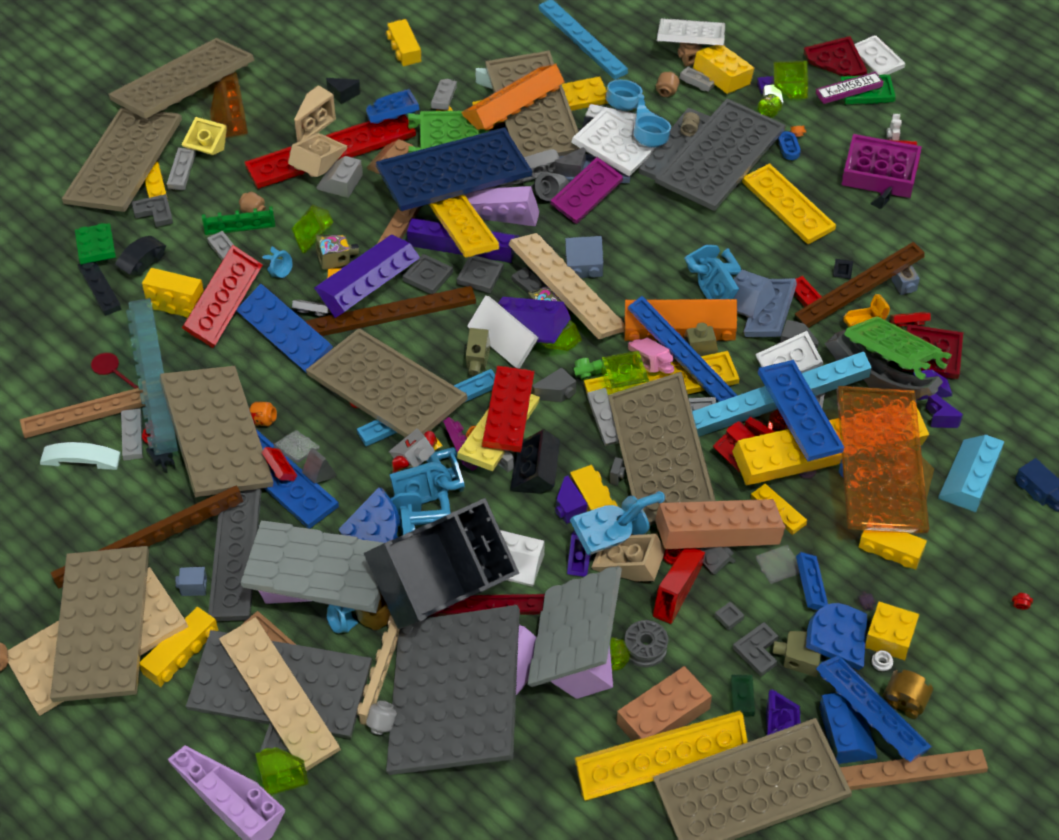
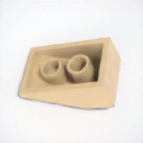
(315, 113)
(315, 154)
(637, 556)

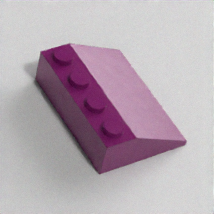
(881, 163)

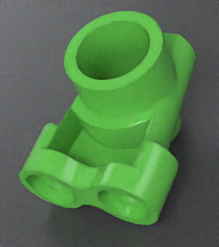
(584, 369)

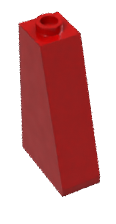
(678, 584)

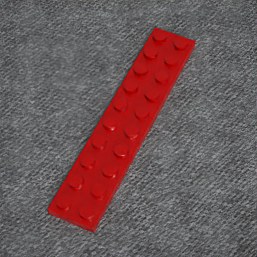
(358, 138)

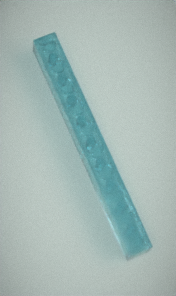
(150, 367)

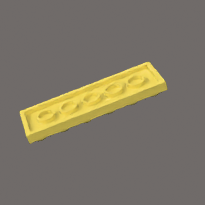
(482, 456)

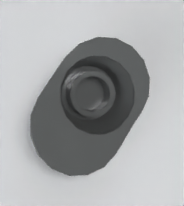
(549, 185)

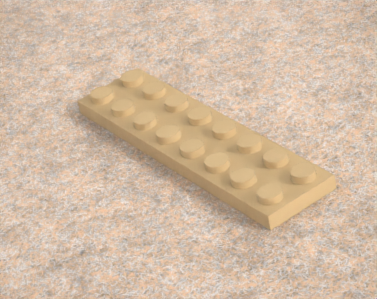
(567, 285)
(279, 694)

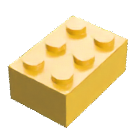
(723, 68)
(172, 291)

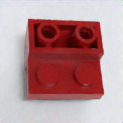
(727, 442)

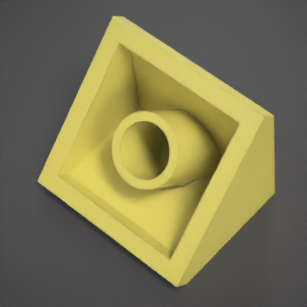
(205, 136)

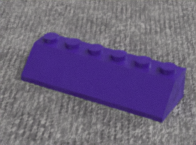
(434, 236)
(366, 274)

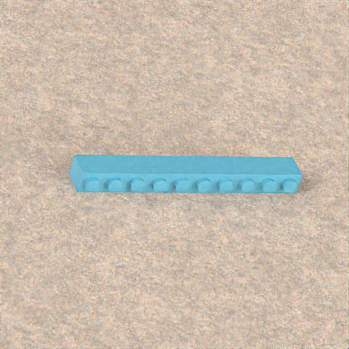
(760, 402)

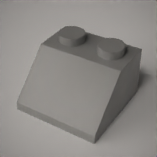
(342, 177)

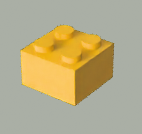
(891, 630)

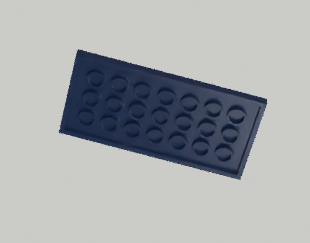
(453, 169)

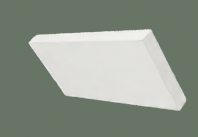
(506, 333)

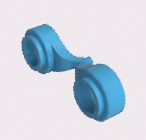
(649, 128)

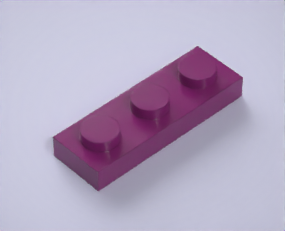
(458, 438)

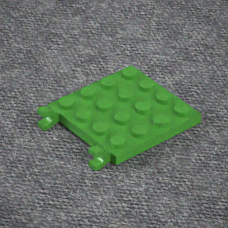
(441, 127)
(896, 345)

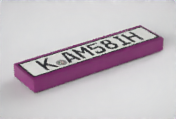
(849, 87)

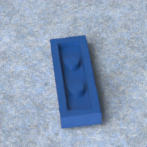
(811, 581)

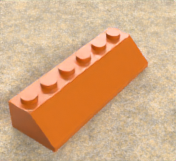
(513, 97)
(686, 314)

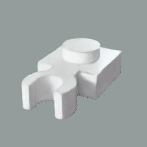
(894, 130)

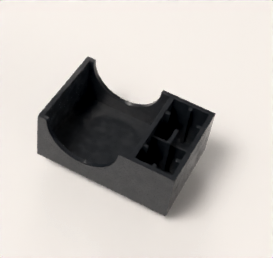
(441, 563)

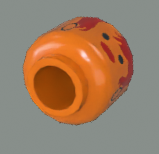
(263, 413)

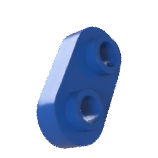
(789, 145)

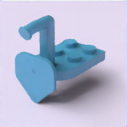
(713, 274)
(430, 477)
(410, 511)
(602, 530)

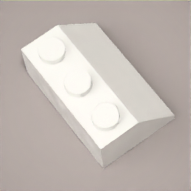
(527, 556)

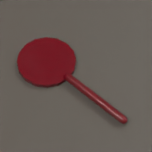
(106, 364)

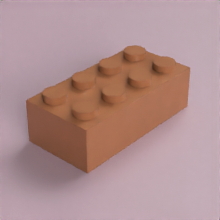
(665, 706)

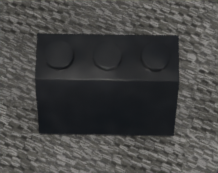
(536, 464)

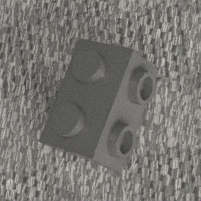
(717, 557)

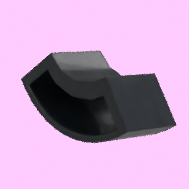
(140, 255)

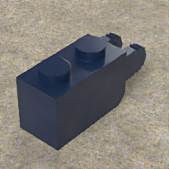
(1039, 483)

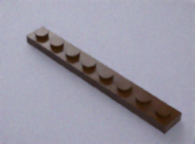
(860, 285)

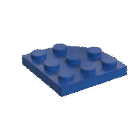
(392, 106)
(374, 519)
(838, 631)

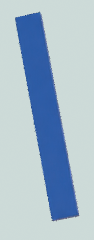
(681, 350)

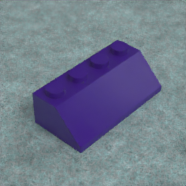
(541, 317)

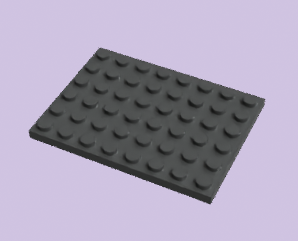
(455, 691)

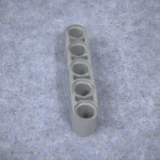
(539, 163)

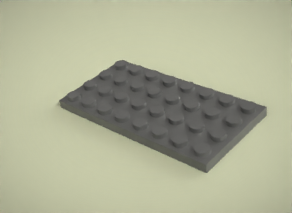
(720, 154)
(328, 678)

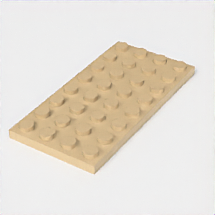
(35, 657)

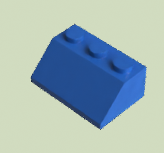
(846, 730)

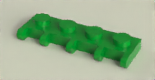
(238, 221)

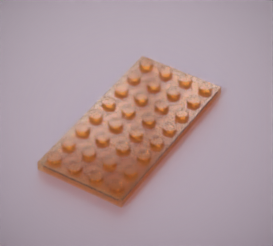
(882, 460)

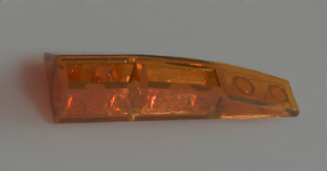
(228, 106)

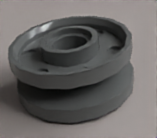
(651, 633)

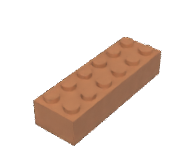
(719, 523)

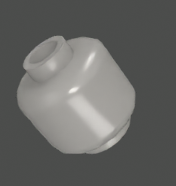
(381, 717)

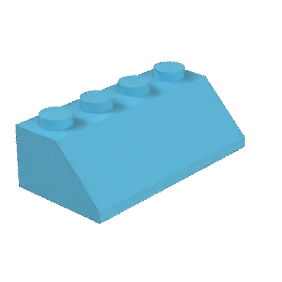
(971, 471)

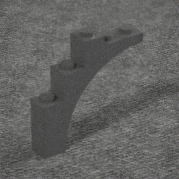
(881, 374)

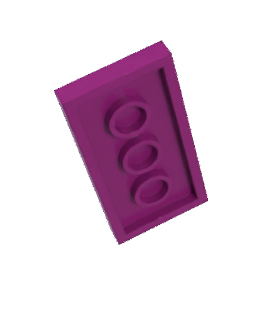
(586, 190)

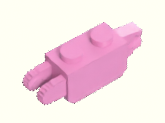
(654, 356)

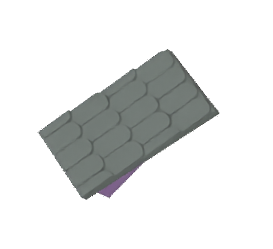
(311, 566)
(576, 634)

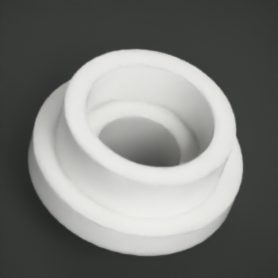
(882, 656)

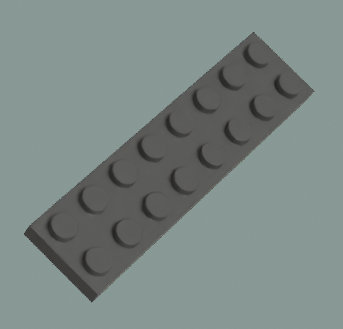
(233, 546)

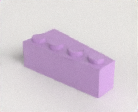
(506, 205)

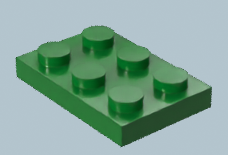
(877, 95)
(95, 243)

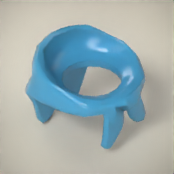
(278, 267)
(340, 618)

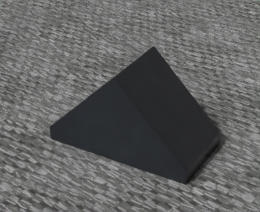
(343, 89)

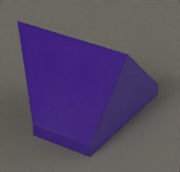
(780, 713)

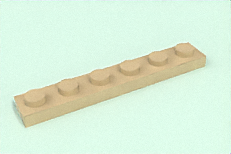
(379, 672)

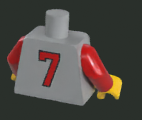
(414, 450)

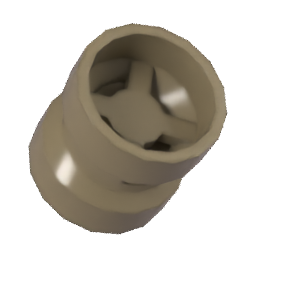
(690, 124)

